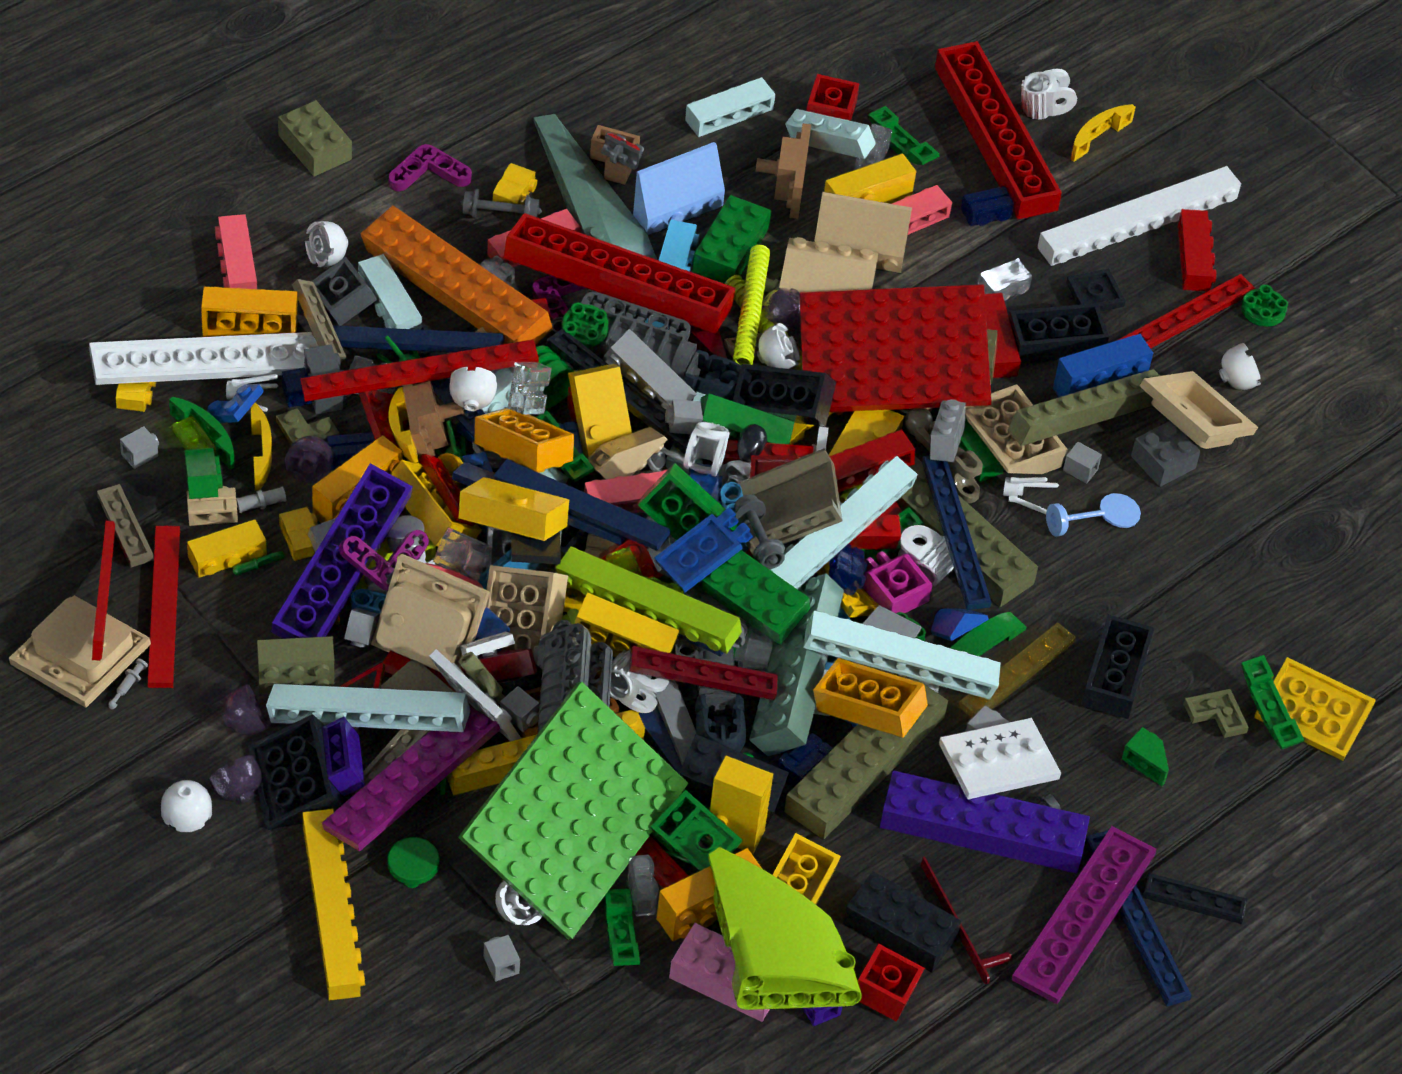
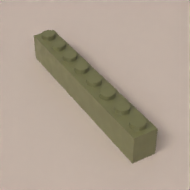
(1080, 409)

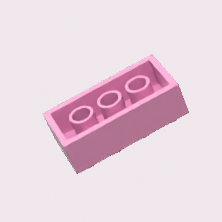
(708, 968)

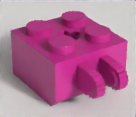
(896, 583)

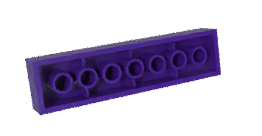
(328, 576)
(985, 823)

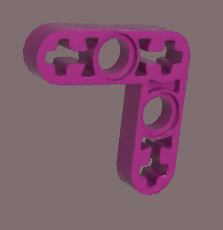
(430, 161)
(550, 289)
(382, 566)

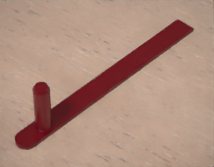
(980, 964)

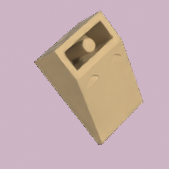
(626, 453)

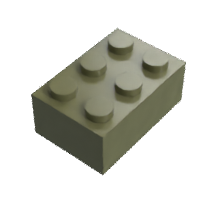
(315, 138)
(295, 662)

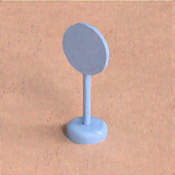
(1115, 509)

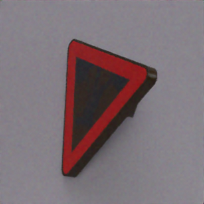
(369, 679)

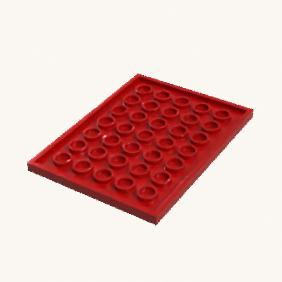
(898, 346)

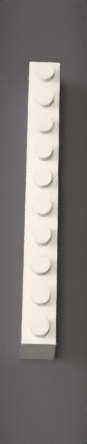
(1137, 216)

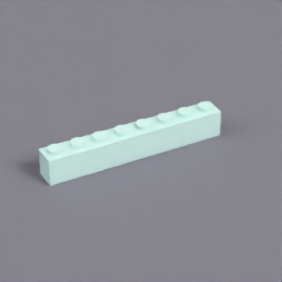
(857, 513)
(902, 655)
(370, 707)

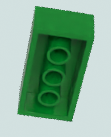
(730, 238)
(679, 502)
(757, 596)

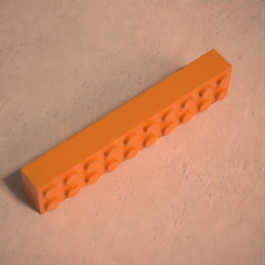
(455, 278)

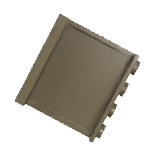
(797, 498)

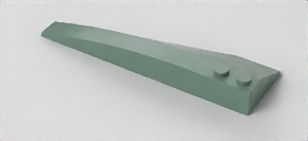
(587, 192)

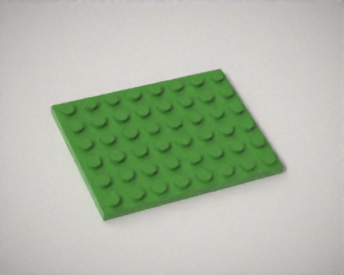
(573, 810)

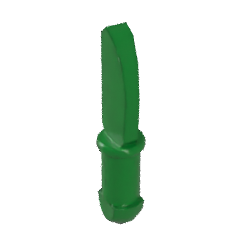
(253, 564)

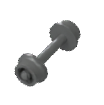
(471, 203)
(769, 551)

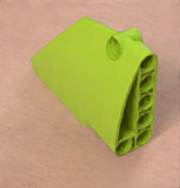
(779, 940)

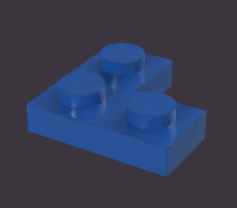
(237, 407)

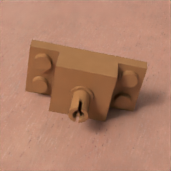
(789, 169)
(427, 417)

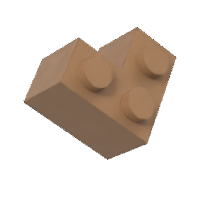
(613, 172)

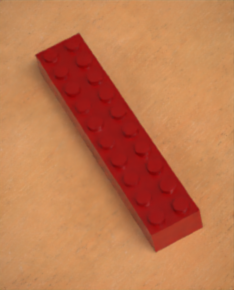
(998, 129)
(619, 272)

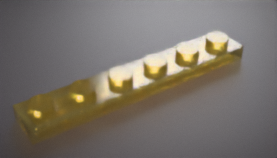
(1022, 668)

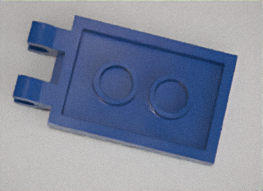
(703, 549)

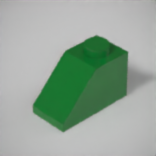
(1147, 755)

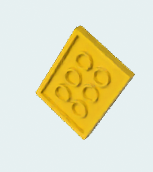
(1322, 707)

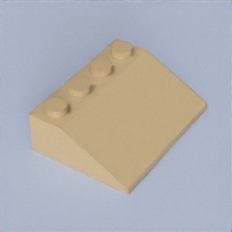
(865, 226)
(827, 267)
(992, 426)
(526, 602)

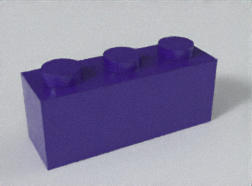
(343, 756)

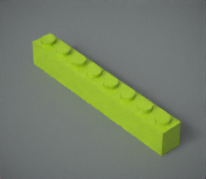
(690, 616)

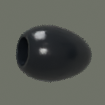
(751, 442)

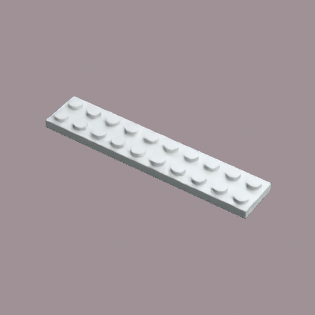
(198, 357)

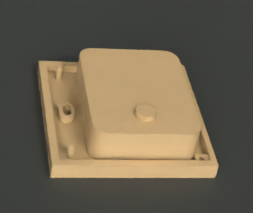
(1197, 409)
(426, 617)
(62, 651)

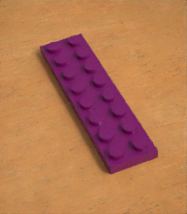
(407, 781)
(1084, 915)

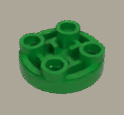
(1264, 306)
(586, 324)
(413, 861)

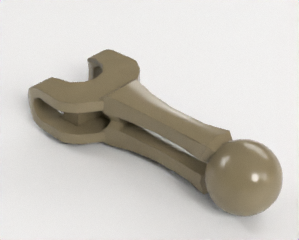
(920, 424)

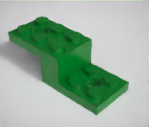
(686, 824)

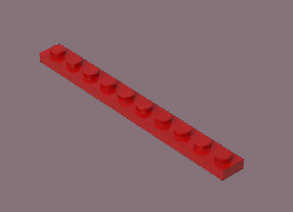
(416, 370)

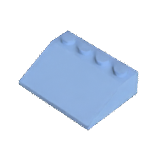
(679, 188)

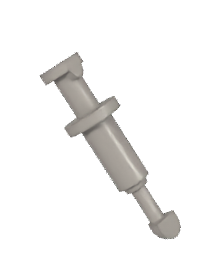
(131, 677)

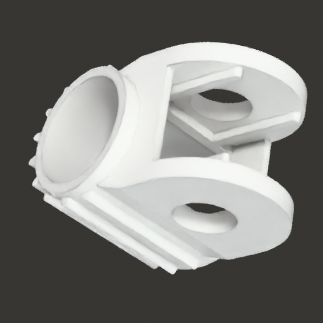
(1039, 99)
(709, 443)
(932, 557)
(627, 685)

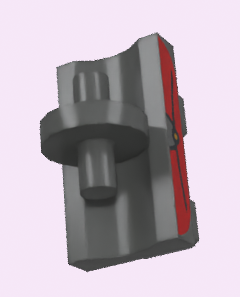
(622, 151)

